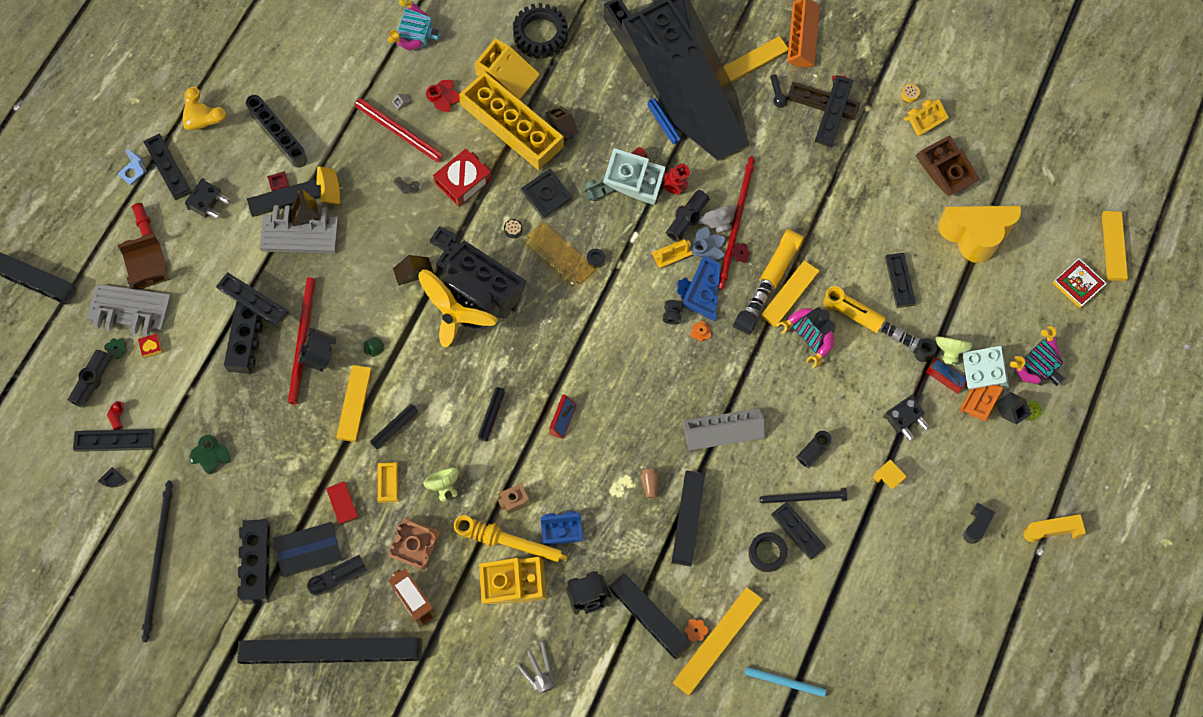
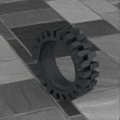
(540, 13)

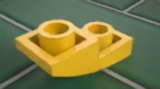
(329, 185)

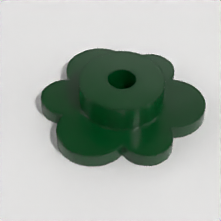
(113, 344)

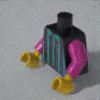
(814, 329)
(1041, 361)

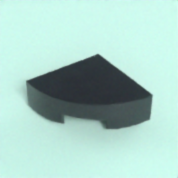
(112, 479)

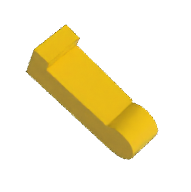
(1055, 527)

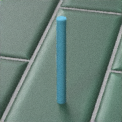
(785, 681)

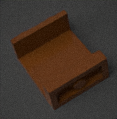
(144, 262)

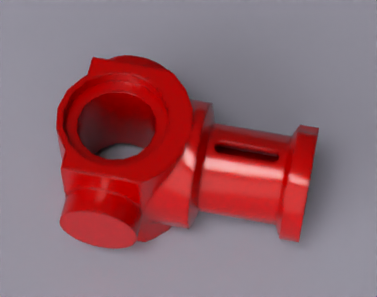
(676, 179)

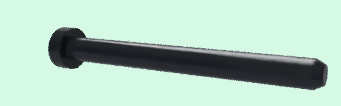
(842, 494)

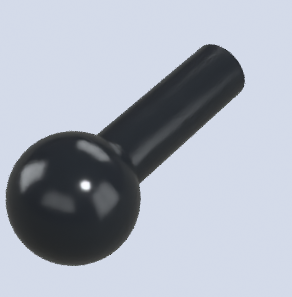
(780, 99)

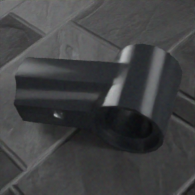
(814, 450)

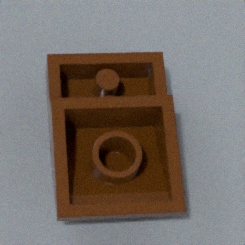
(947, 166)

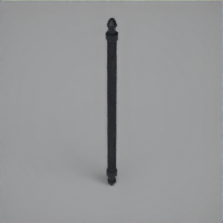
(147, 626)

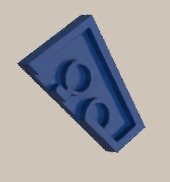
(703, 289)

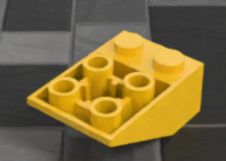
(506, 68)

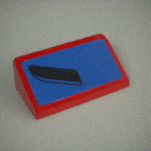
(947, 375)
(562, 417)

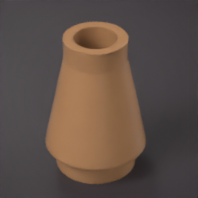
(650, 482)

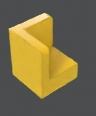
(890, 475)

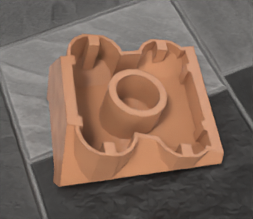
(414, 543)

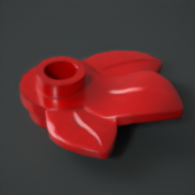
(445, 97)

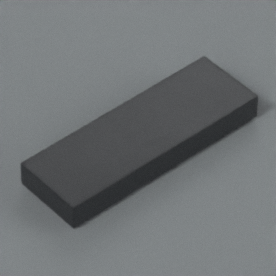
(900, 280)
(798, 530)

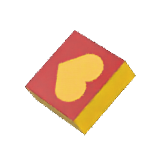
(150, 345)

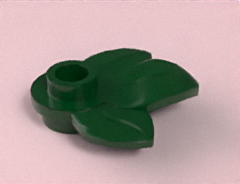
(210, 456)

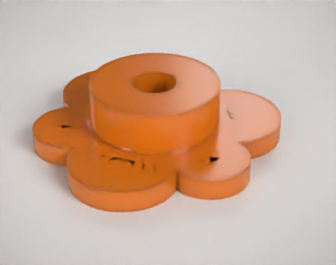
(701, 335)
(698, 625)

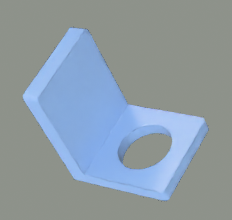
(135, 164)

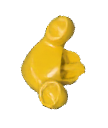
(197, 114)

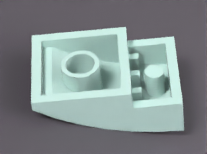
(634, 176)

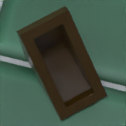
(303, 208)
(410, 267)

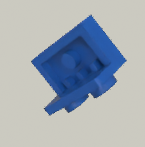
(561, 528)

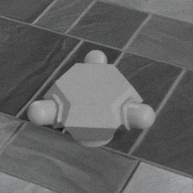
(719, 218)

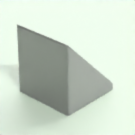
(401, 100)

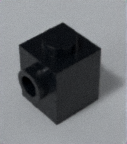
(1013, 408)

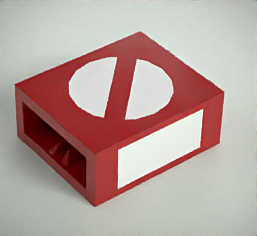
(462, 177)

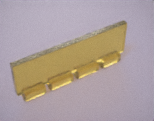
(563, 256)

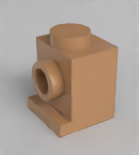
(513, 505)

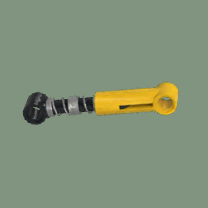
(769, 280)
(877, 323)

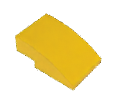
(513, 581)

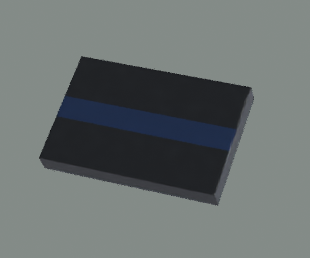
(307, 549)

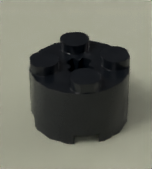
(317, 349)
(588, 593)

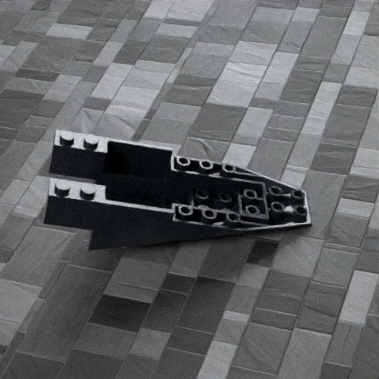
(682, 71)

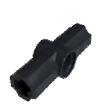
(687, 215)
(84, 388)

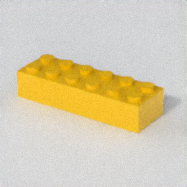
(511, 120)

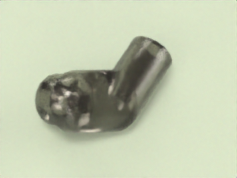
(412, 188)

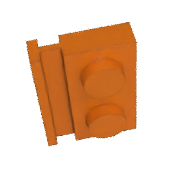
(982, 401)

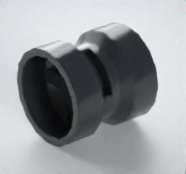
(672, 313)

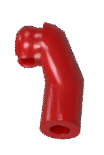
(114, 415)

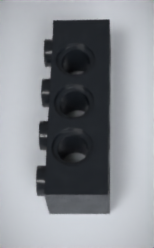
(233, 360)
(260, 591)

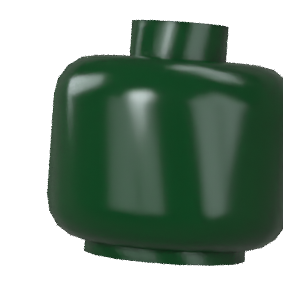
(373, 346)

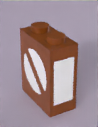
(412, 597)

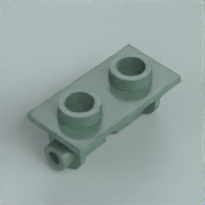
(594, 189)

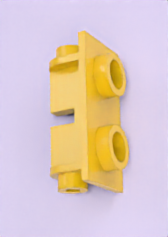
(672, 253)

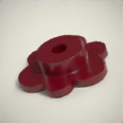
(741, 252)

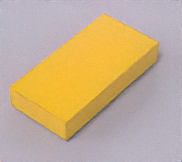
(387, 482)

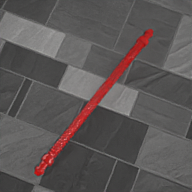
(749, 168)

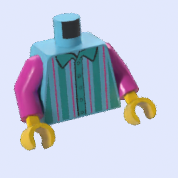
(414, 28)

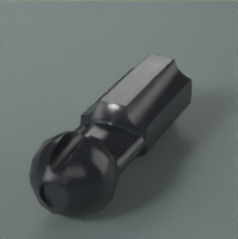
(335, 576)

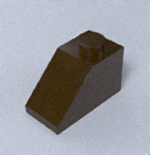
(562, 122)

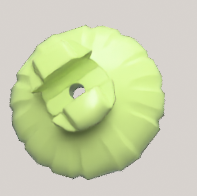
(952, 348)
(442, 482)

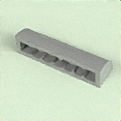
(724, 429)

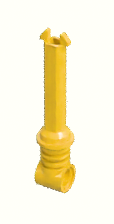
(493, 535)

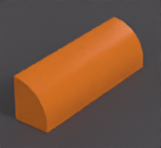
(803, 33)

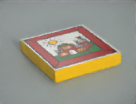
(1079, 283)

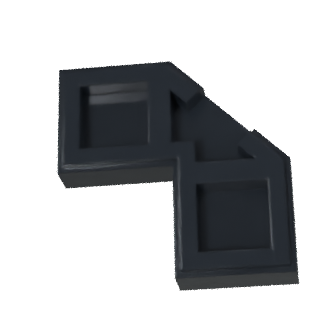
(446, 241)

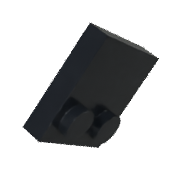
(546, 193)

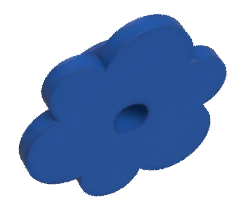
(682, 287)

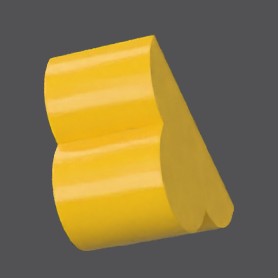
(978, 228)

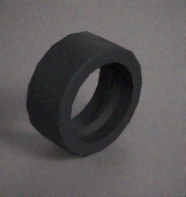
(765, 567)

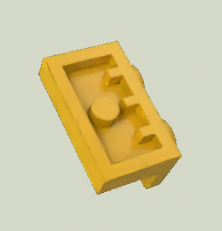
(927, 116)

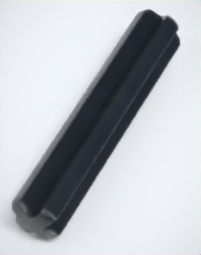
(491, 414)
(388, 431)

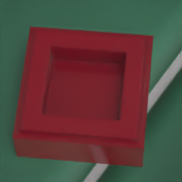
(278, 181)

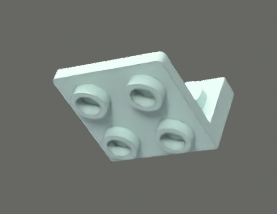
(986, 368)

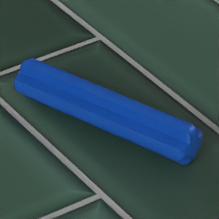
(664, 121)

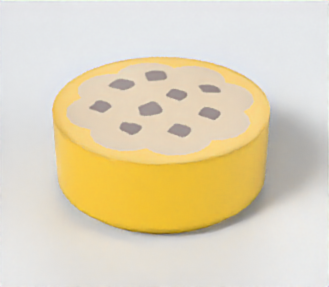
(910, 93)

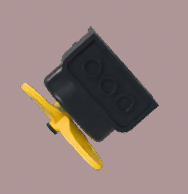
(471, 291)

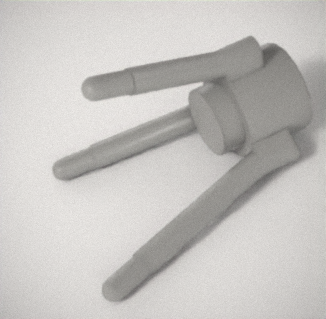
(542, 681)

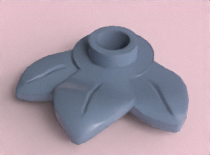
(709, 243)

